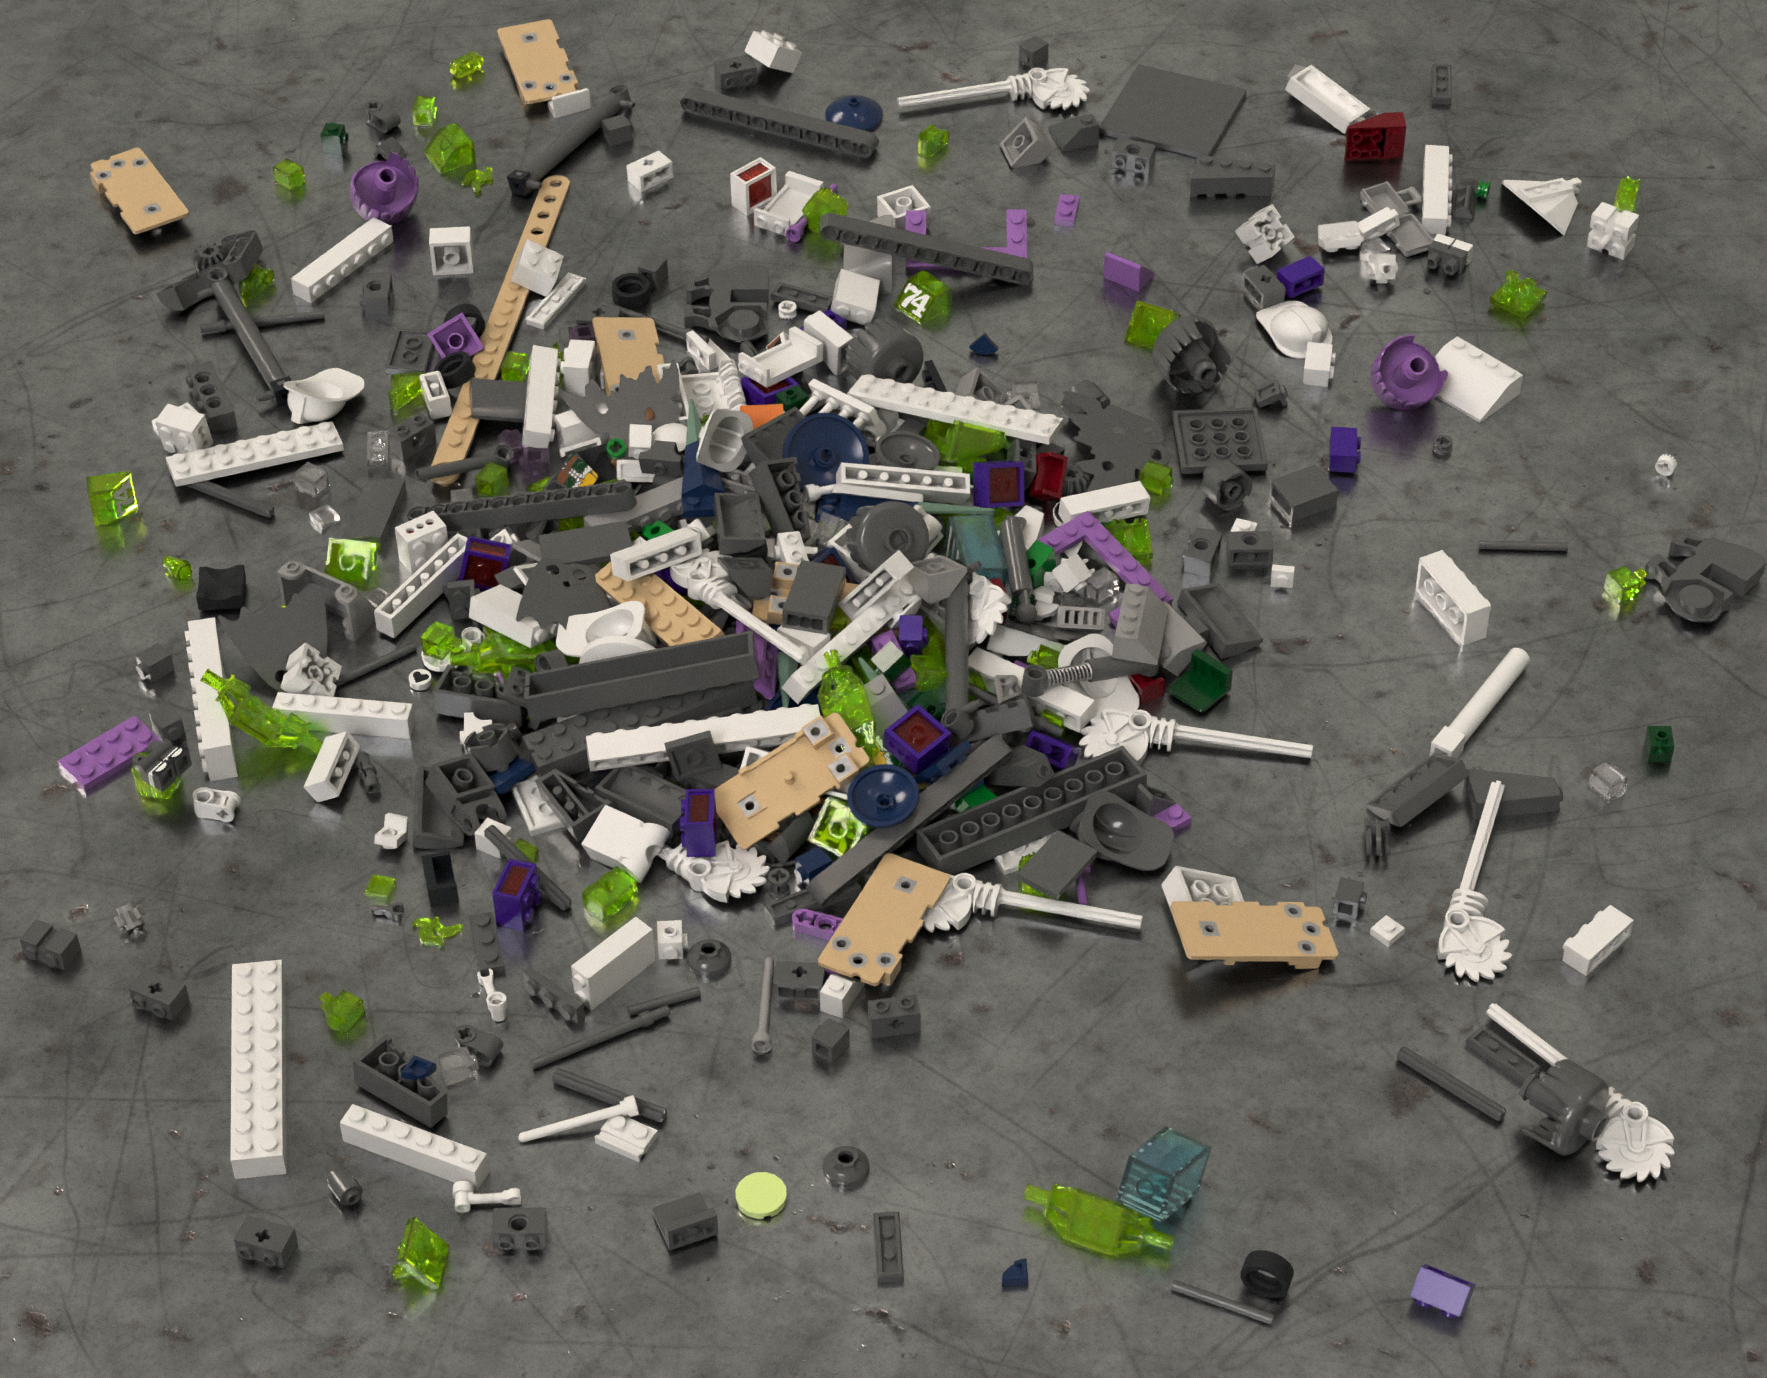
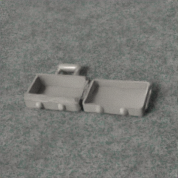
(1410, 235)

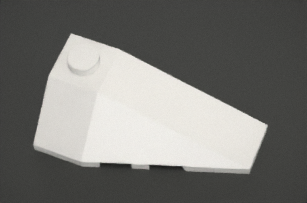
(1016, 643)

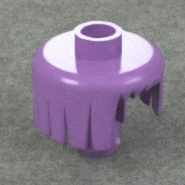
(384, 189)
(1406, 374)

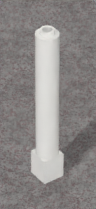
(1452, 739)

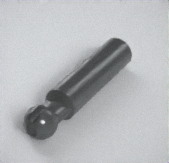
(1018, 569)

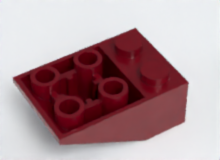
(1376, 137)

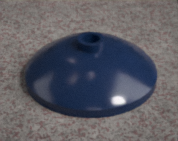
(855, 112)
(879, 786)

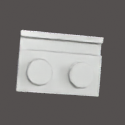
(626, 1137)

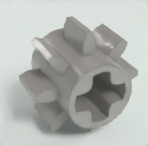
(129, 915)

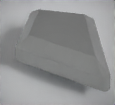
(1007, 688)

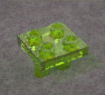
(1518, 295)
(1133, 537)
(420, 1255)

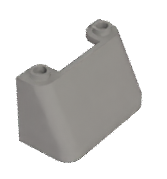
(870, 262)
(338, 596)

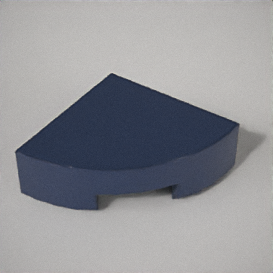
(984, 345)
(418, 1068)
(1016, 1274)

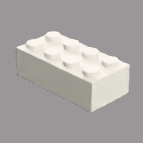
(1453, 597)

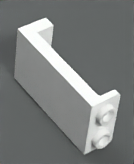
(787, 204)
(782, 360)

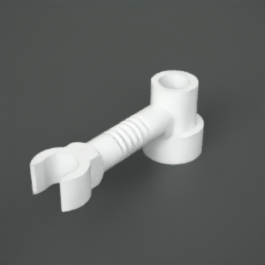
(495, 1000)
(464, 1196)

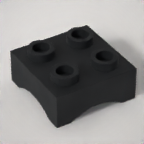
(598, 461)
(221, 588)

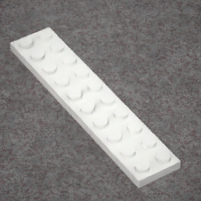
(948, 406)

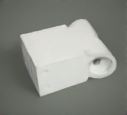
(624, 842)

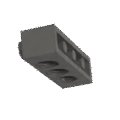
(211, 397)

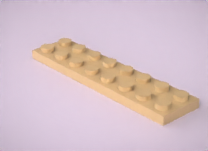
(665, 610)

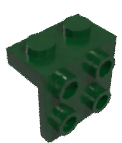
(1203, 683)

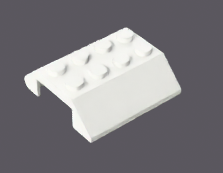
(708, 390)

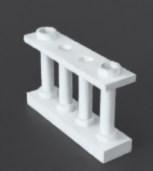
(838, 400)

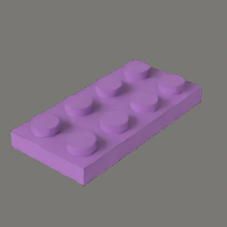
(107, 753)

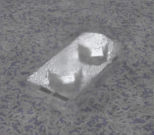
(377, 448)

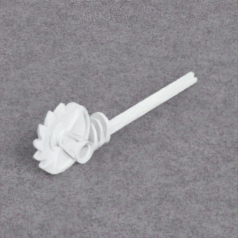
(1047, 88)
(711, 584)
(985, 607)
(1120, 729)
(722, 875)
(966, 892)
(1475, 940)
(1631, 1138)

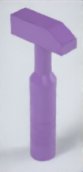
(1081, 888)

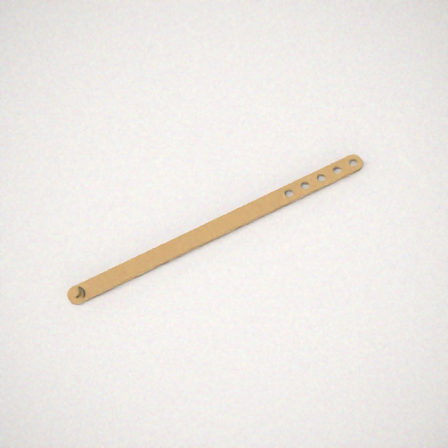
(499, 328)

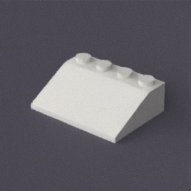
(1476, 380)
(1198, 885)

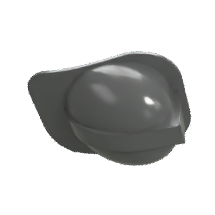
(1123, 832)

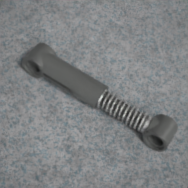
(1038, 679)

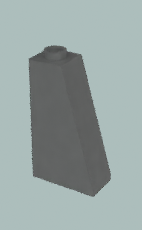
(1023, 768)
(1521, 794)

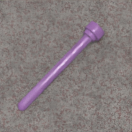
(795, 231)

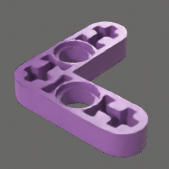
(819, 918)

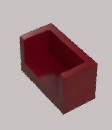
(1049, 476)
(1147, 687)

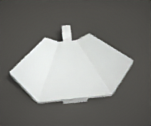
(1550, 199)

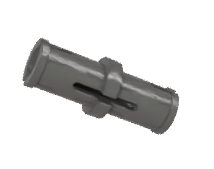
(367, 772)

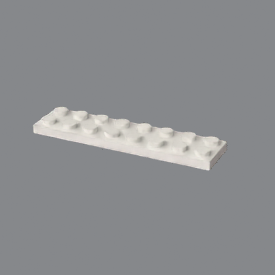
(254, 453)

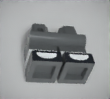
(162, 764)

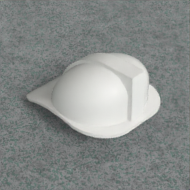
(1293, 326)
(322, 395)
(721, 439)
(620, 620)
(1109, 693)

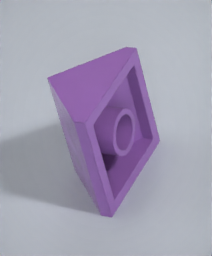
(1126, 272)
(455, 336)

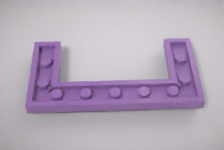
(1016, 235)
(1088, 528)

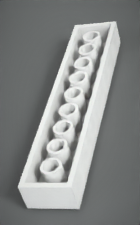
(258, 1070)

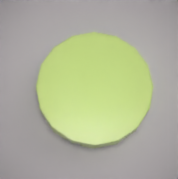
(761, 1195)

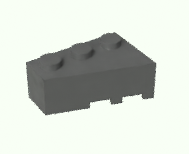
(571, 802)

